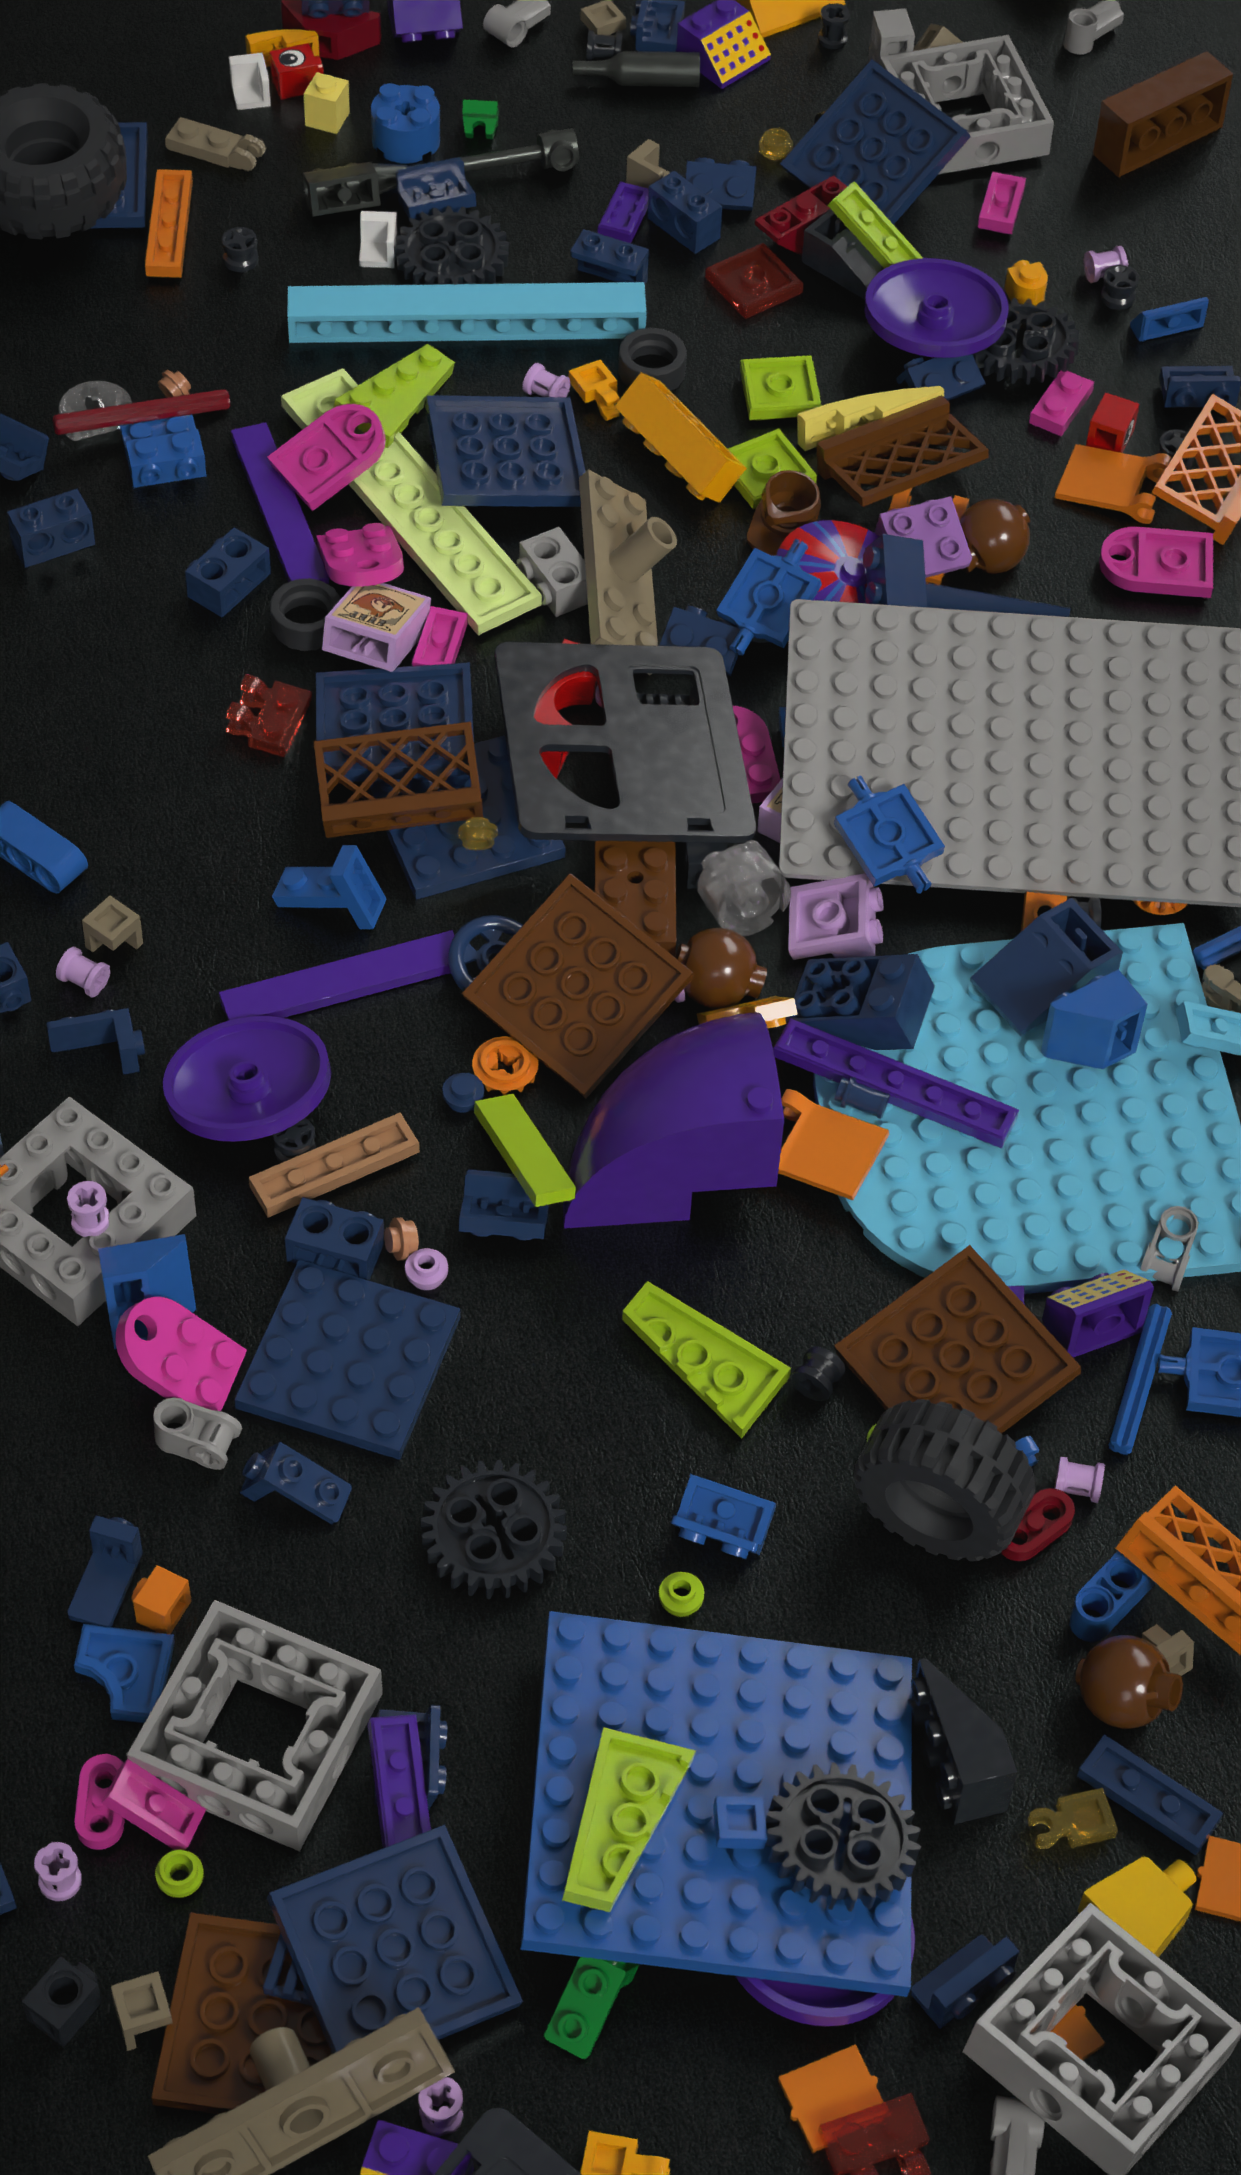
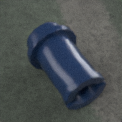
(861, 1097)

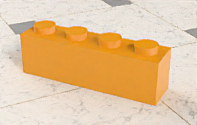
(679, 438)

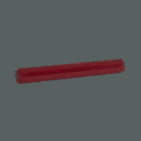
(141, 411)

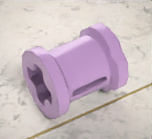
(1097, 263)
(545, 383)
(83, 971)
(85, 1211)
(1079, 1479)
(47, 1865)
(446, 2119)

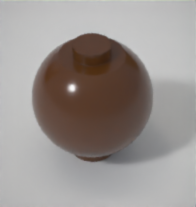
(995, 535)
(721, 967)
(1127, 1682)

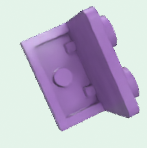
(937, 526)

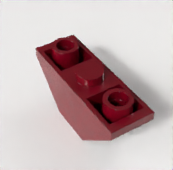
(337, 33)
(790, 219)

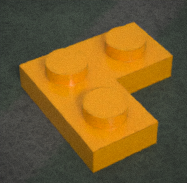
(772, 1009)

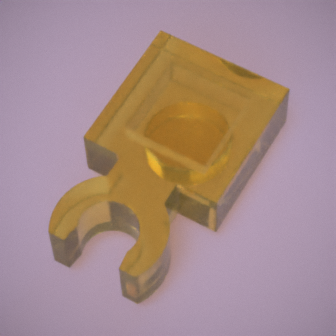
(1080, 1817)

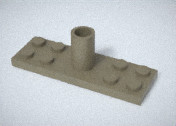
(619, 562)
(308, 2103)

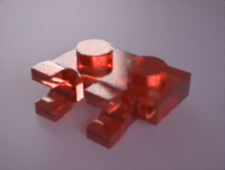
(278, 720)
(877, 2135)

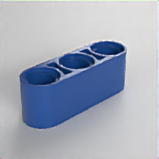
(38, 849)
(1107, 1598)

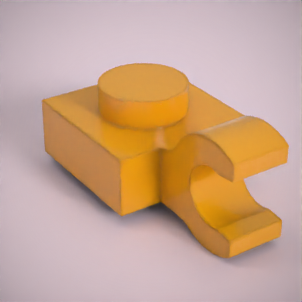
(596, 383)
(618, 2156)

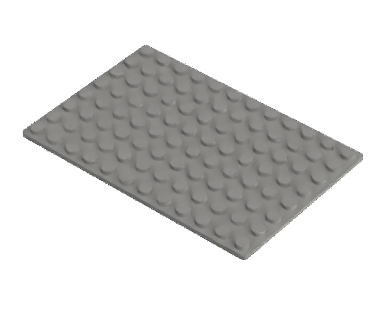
(1029, 742)

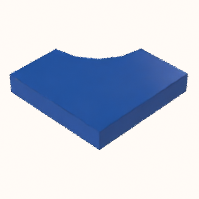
(128, 1665)

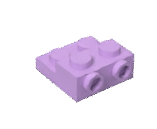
(835, 918)

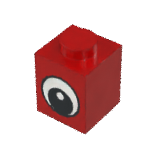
(293, 69)
(1112, 423)

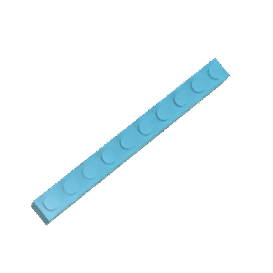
(465, 312)

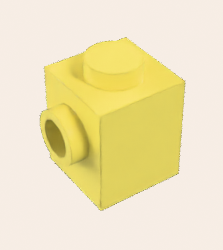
(326, 103)

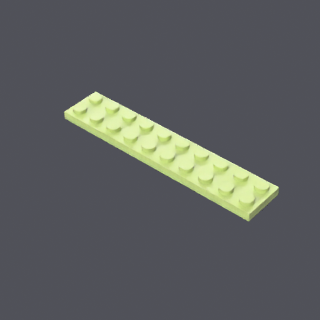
(439, 538)

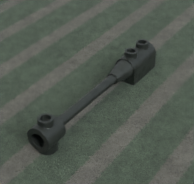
(361, 184)

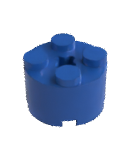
(405, 122)

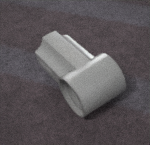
(511, 22)
(1089, 24)
(1016, 2136)

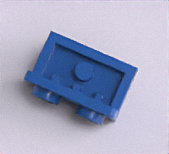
(725, 1516)

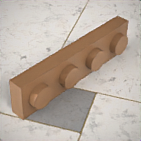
(334, 1164)

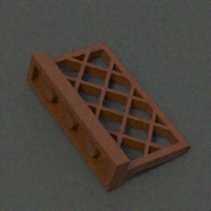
(896, 437)
(396, 810)

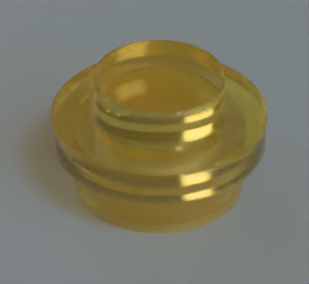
(775, 144)
(478, 833)

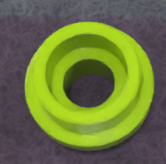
(681, 1605)
(176, 1861)

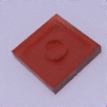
(754, 280)

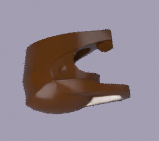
(786, 503)

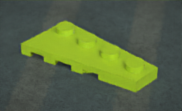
(400, 389)
(714, 1362)
(622, 1808)

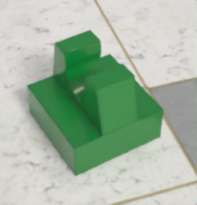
(480, 113)

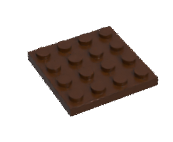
(578, 985)
(962, 1344)
(221, 2012)

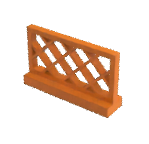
(1228, 510)
(1188, 1568)

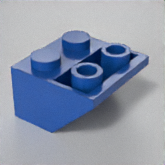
(1095, 1023)
(145, 1271)

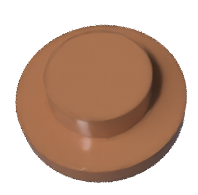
(174, 384)
(401, 1238)

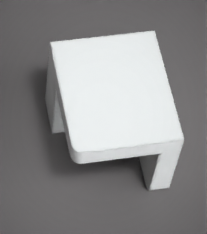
(249, 81)
(378, 239)

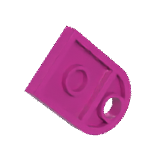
(329, 453)
(361, 555)
(1160, 561)
(757, 754)
(181, 1354)

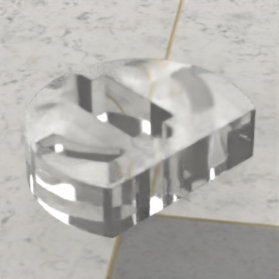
(107, 395)

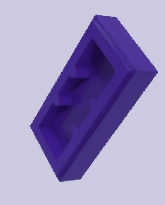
(624, 212)

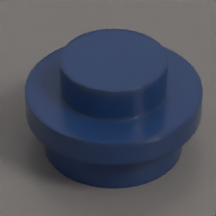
(462, 1091)

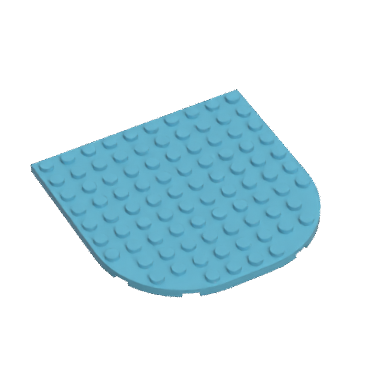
(1090, 1145)

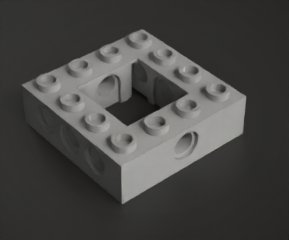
(1018, 118)
(148, 1196)
(244, 1648)
(1142, 1992)

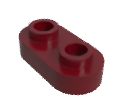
(1036, 1529)

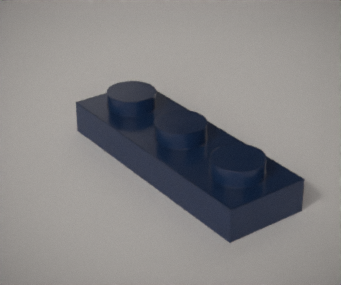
(1150, 1794)

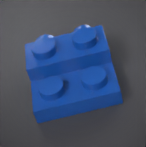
(163, 450)

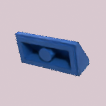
(1170, 319)

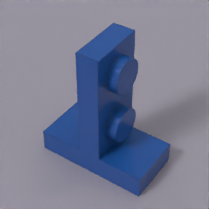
(342, 886)

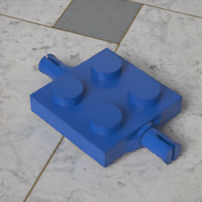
(763, 596)
(889, 834)
(1210, 1371)

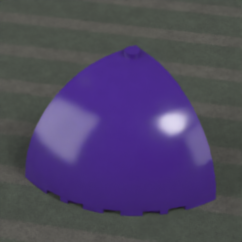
(681, 1122)

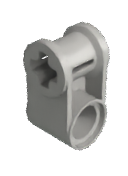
(1169, 1272)
(202, 1432)

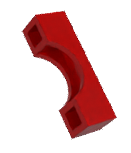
(570, 690)

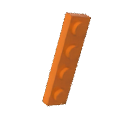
(169, 223)

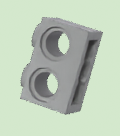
(890, 34)
(555, 570)

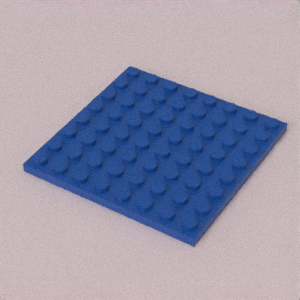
(755, 1720)

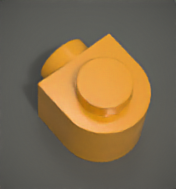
(1026, 282)

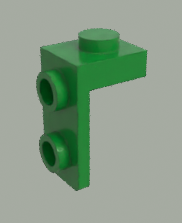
(587, 2003)

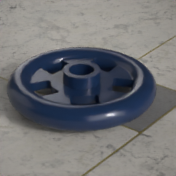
(462, 952)

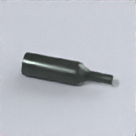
(646, 68)

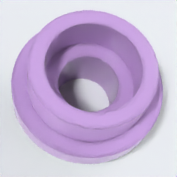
(426, 1278)

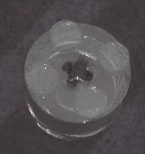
(743, 888)

